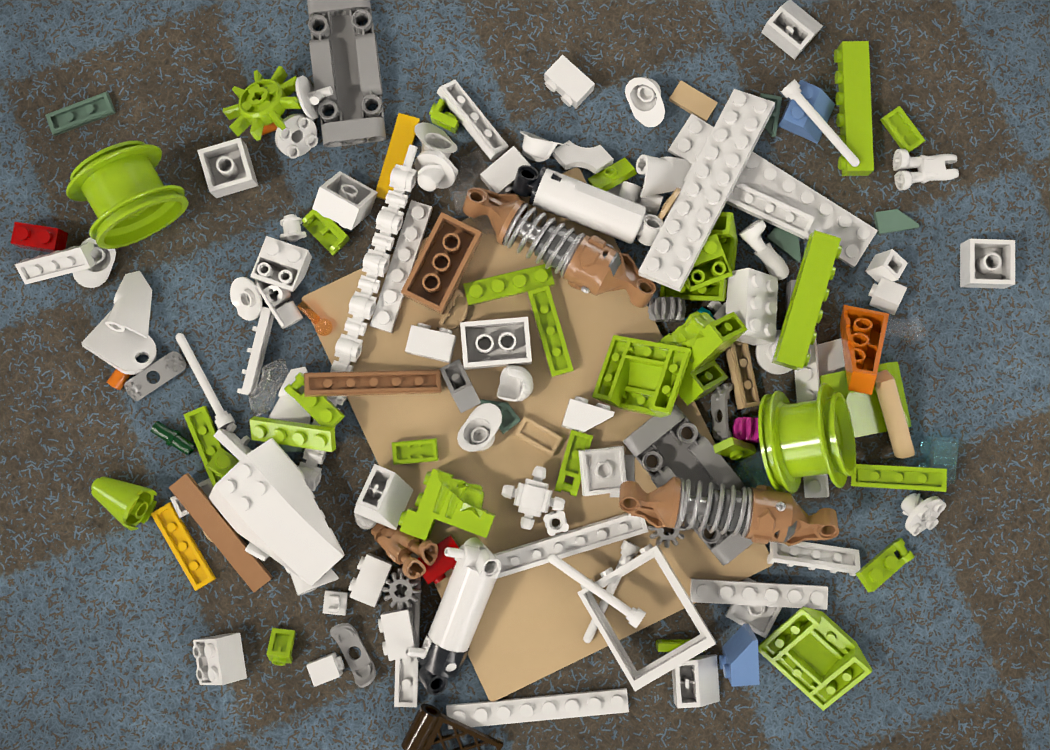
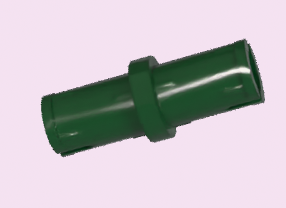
(173, 438)

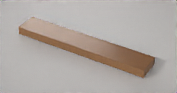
(372, 383)
(220, 532)

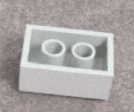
(754, 301)
(495, 343)

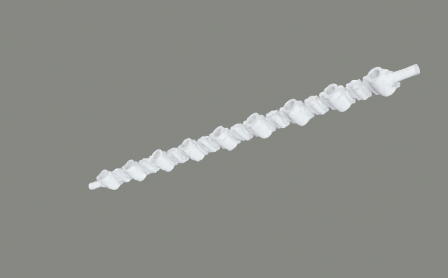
(363, 303)

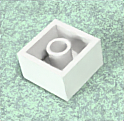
(227, 167)
(344, 200)
(987, 263)

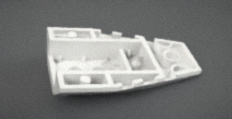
(277, 512)

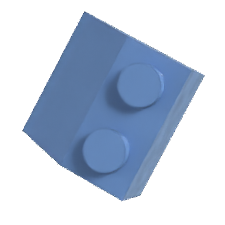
(798, 122)
(741, 658)

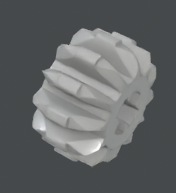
(667, 309)
(666, 537)
(394, 586)

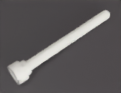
(793, 92)
(222, 417)
(627, 549)
(632, 614)

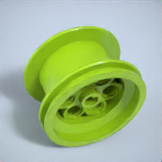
(126, 194)
(806, 438)

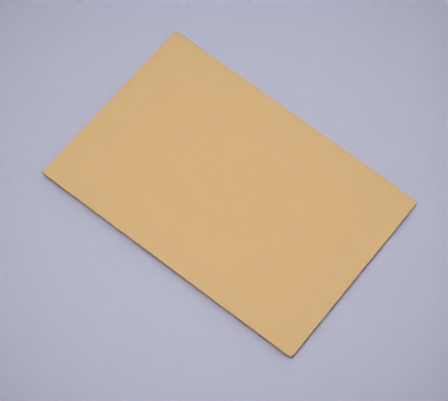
(535, 615)

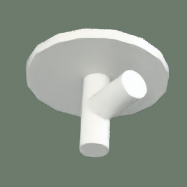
(310, 98)

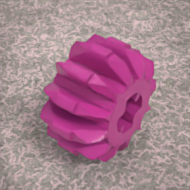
(746, 429)

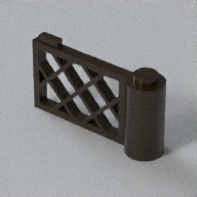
(428, 724)

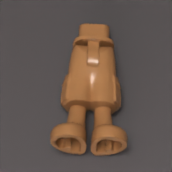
(400, 546)

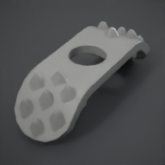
(167, 367)
(719, 402)
(363, 667)

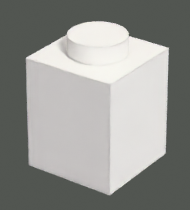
(886, 265)
(887, 295)
(325, 668)

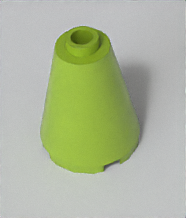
(125, 500)

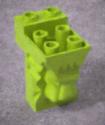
(707, 340)
(449, 502)

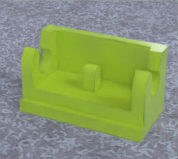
(325, 231)

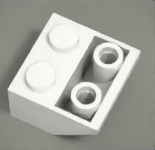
(791, 28)
(281, 264)
(583, 416)
(383, 497)
(219, 659)
(696, 682)

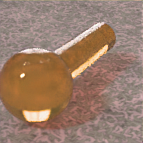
(322, 326)

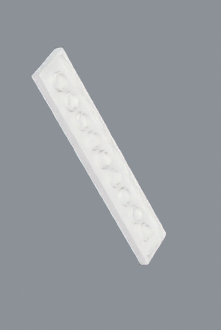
(776, 183)
(706, 190)

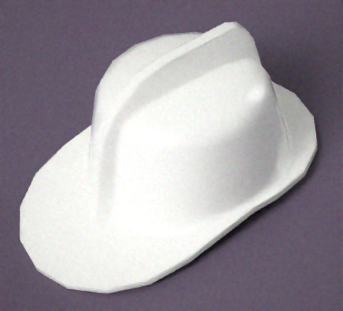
(645, 101)
(434, 138)
(536, 147)
(100, 272)
(480, 428)

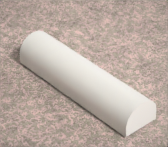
(472, 119)

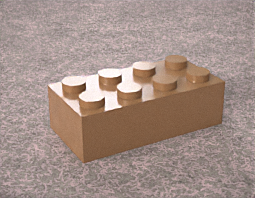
(442, 263)

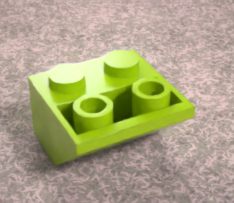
(710, 266)

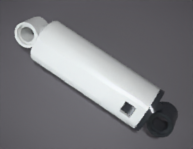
(587, 205)

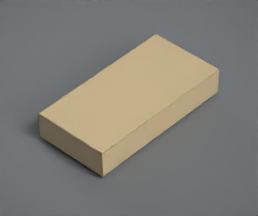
(693, 101)
(538, 436)

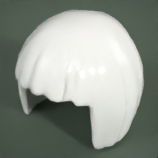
(515, 384)

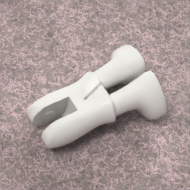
(929, 168)
(772, 260)

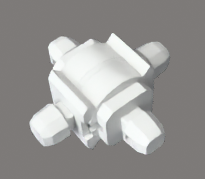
(533, 497)

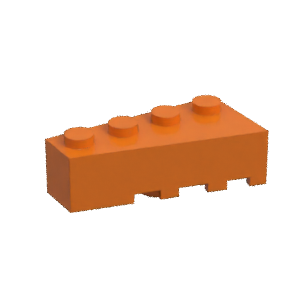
(862, 346)

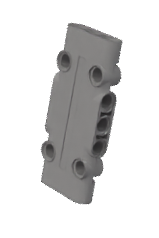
(349, 63)
(689, 460)

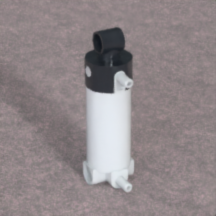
(457, 615)

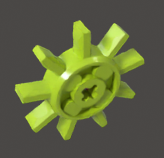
(262, 103)

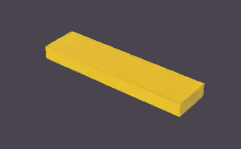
(402, 137)
(183, 546)

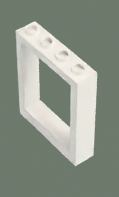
(670, 660)

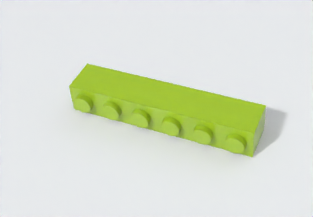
(854, 105)
(807, 300)

